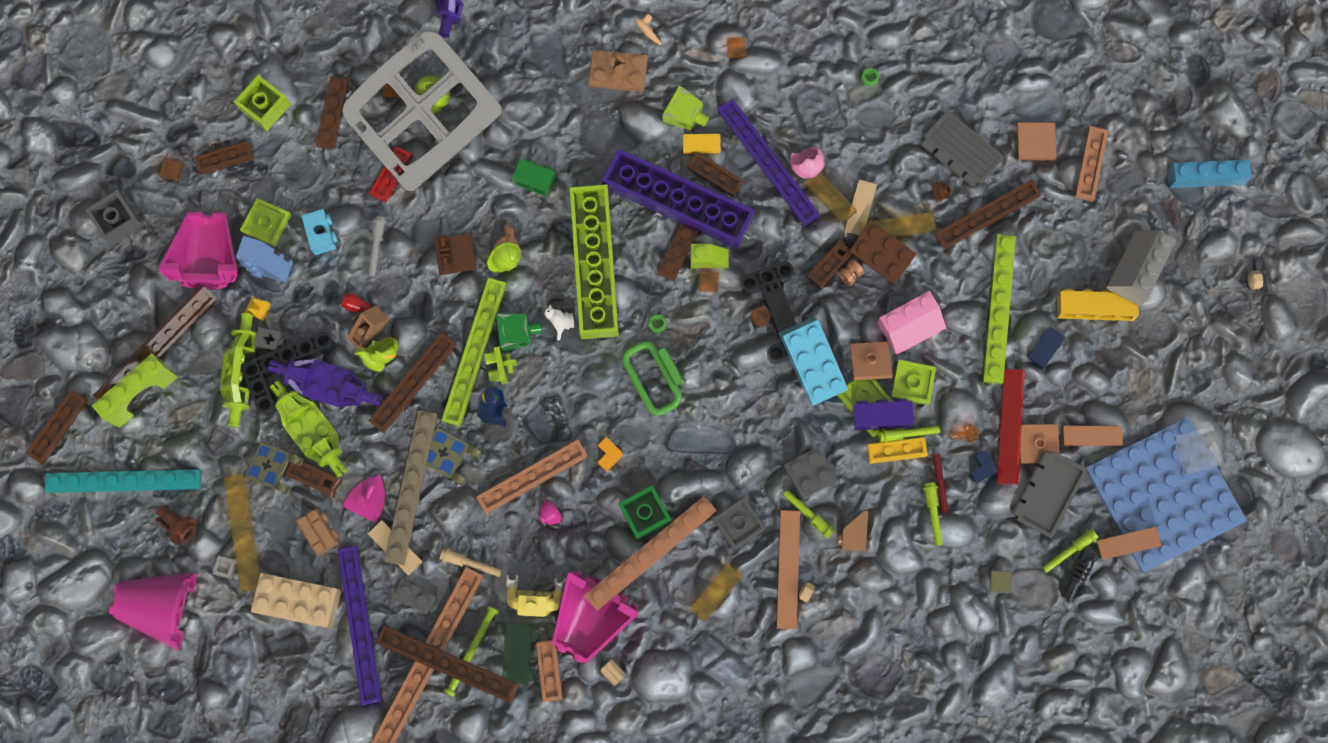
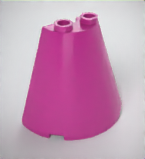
(201, 253)
(154, 605)
(581, 627)

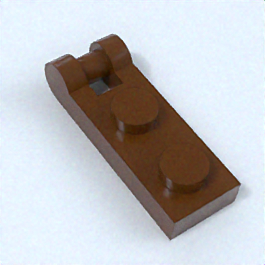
(830, 265)
(313, 478)

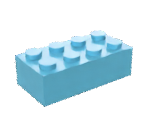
(813, 361)

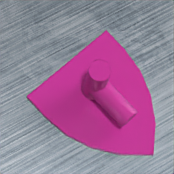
(367, 498)

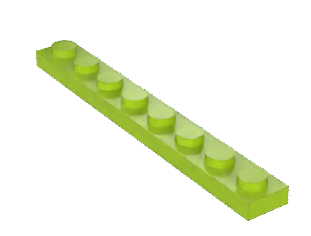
(999, 309)
(474, 352)

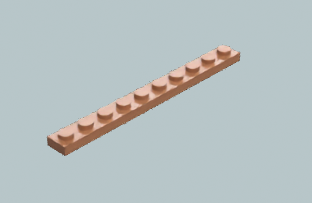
(419, 673)

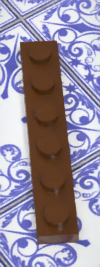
(987, 215)
(412, 383)

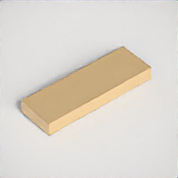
(862, 203)
(381, 536)

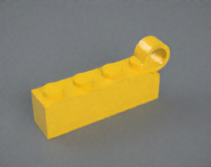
(1095, 306)

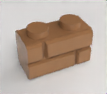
(318, 532)

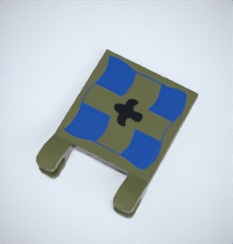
(448, 453)
(269, 466)

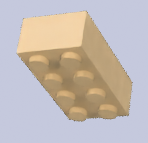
(296, 601)

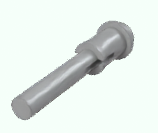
(377, 237)

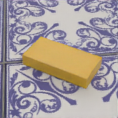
(701, 143)

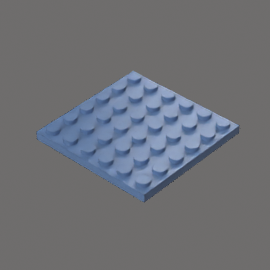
(1149, 489)

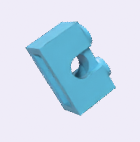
(319, 242)

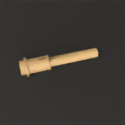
(460, 560)

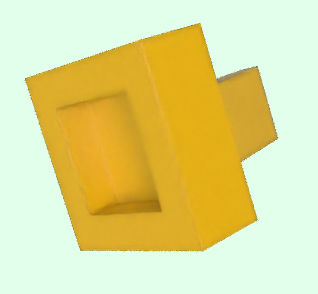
(258, 308)

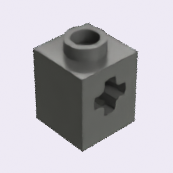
(263, 337)

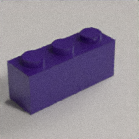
(883, 414)

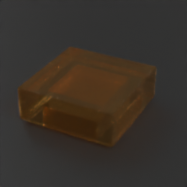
(736, 47)
(171, 170)
(708, 282)

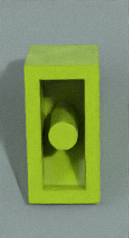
(709, 256)

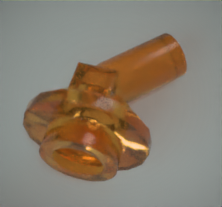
(970, 433)

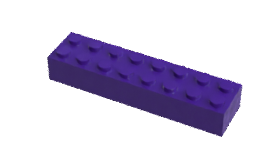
(678, 198)

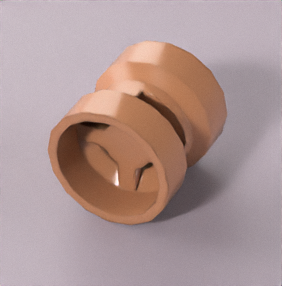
(851, 272)

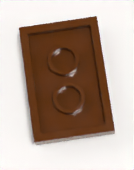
(882, 252)

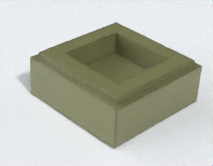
(1000, 581)

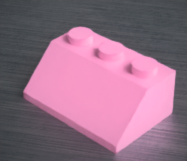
(912, 323)

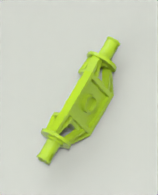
(231, 374)
(309, 428)

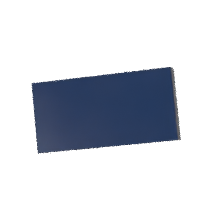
(1046, 347)

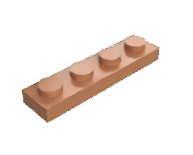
(1091, 164)

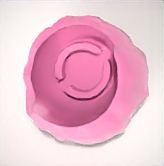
(808, 162)

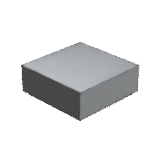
(224, 567)

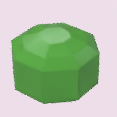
(870, 77)
(657, 323)

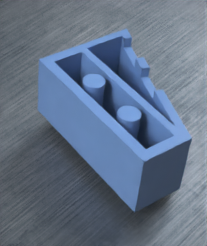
(261, 261)

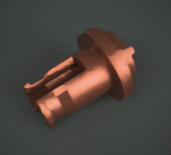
(180, 528)

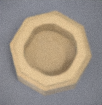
(1255, 280)
(806, 592)

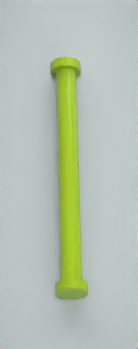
(473, 646)

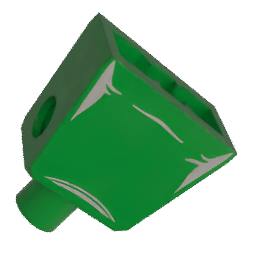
(515, 331)

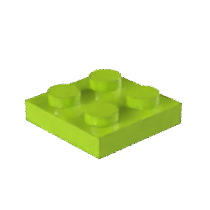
(265, 222)
(913, 382)

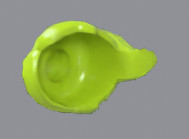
(378, 353)

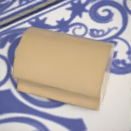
(613, 672)

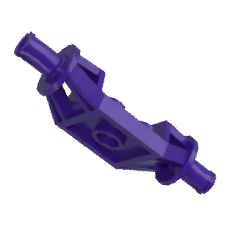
(449, 13)
(325, 382)

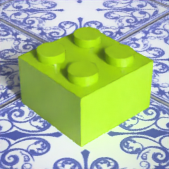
(262, 103)

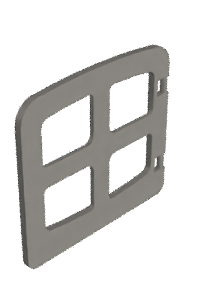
(420, 109)

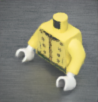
(534, 601)

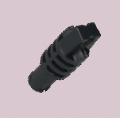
(1079, 573)

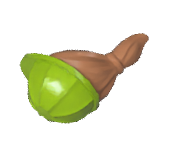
(505, 252)

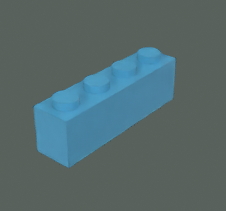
(1209, 173)

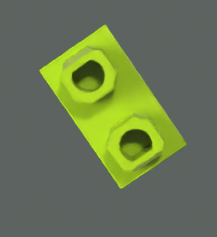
(500, 374)

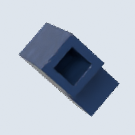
(986, 469)

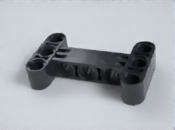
(775, 301)

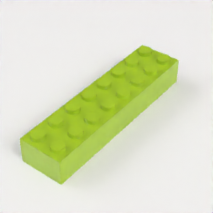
(594, 262)

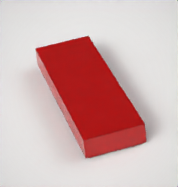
(386, 181)

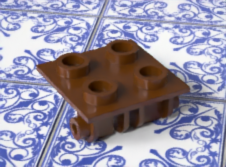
(455, 254)

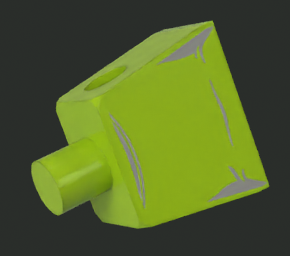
(684, 110)

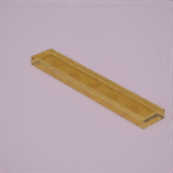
(242, 532)

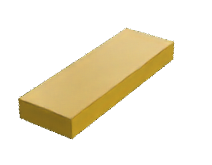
(897, 450)

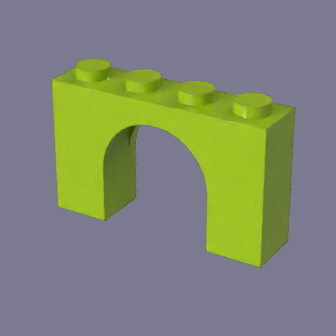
(114, 403)

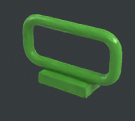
(668, 370)

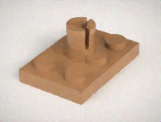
(618, 71)

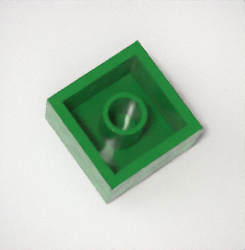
(644, 512)

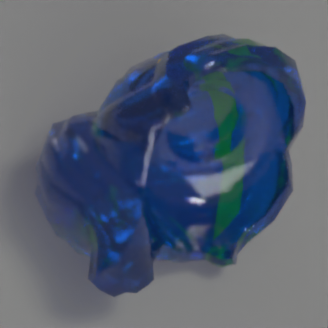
(492, 406)

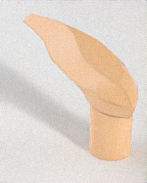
(643, 24)

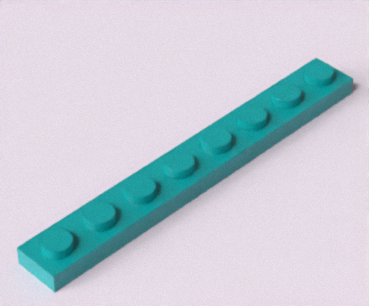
(123, 481)

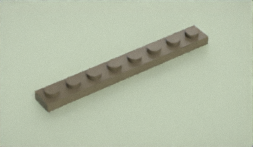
(411, 488)

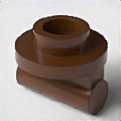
(941, 191)

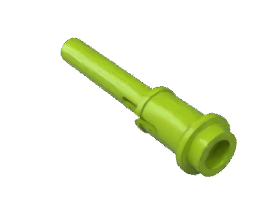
(898, 434)
(932, 503)
(818, 522)
(1077, 545)

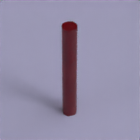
(940, 483)

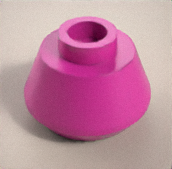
(549, 513)

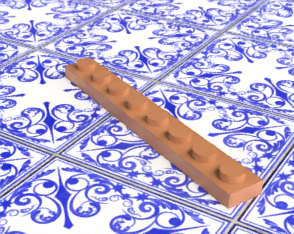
(650, 553)

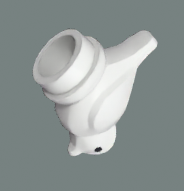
(559, 320)

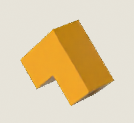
(611, 456)

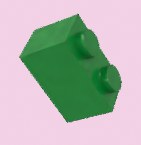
(534, 177)

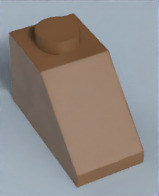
(367, 327)
(854, 534)

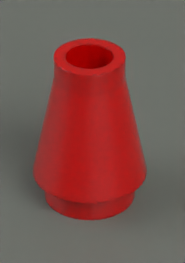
(354, 303)

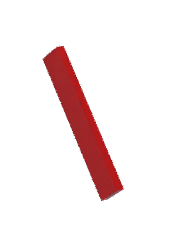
(1011, 427)

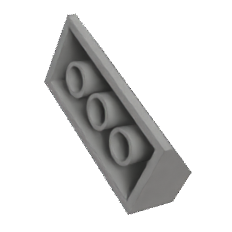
(1141, 265)

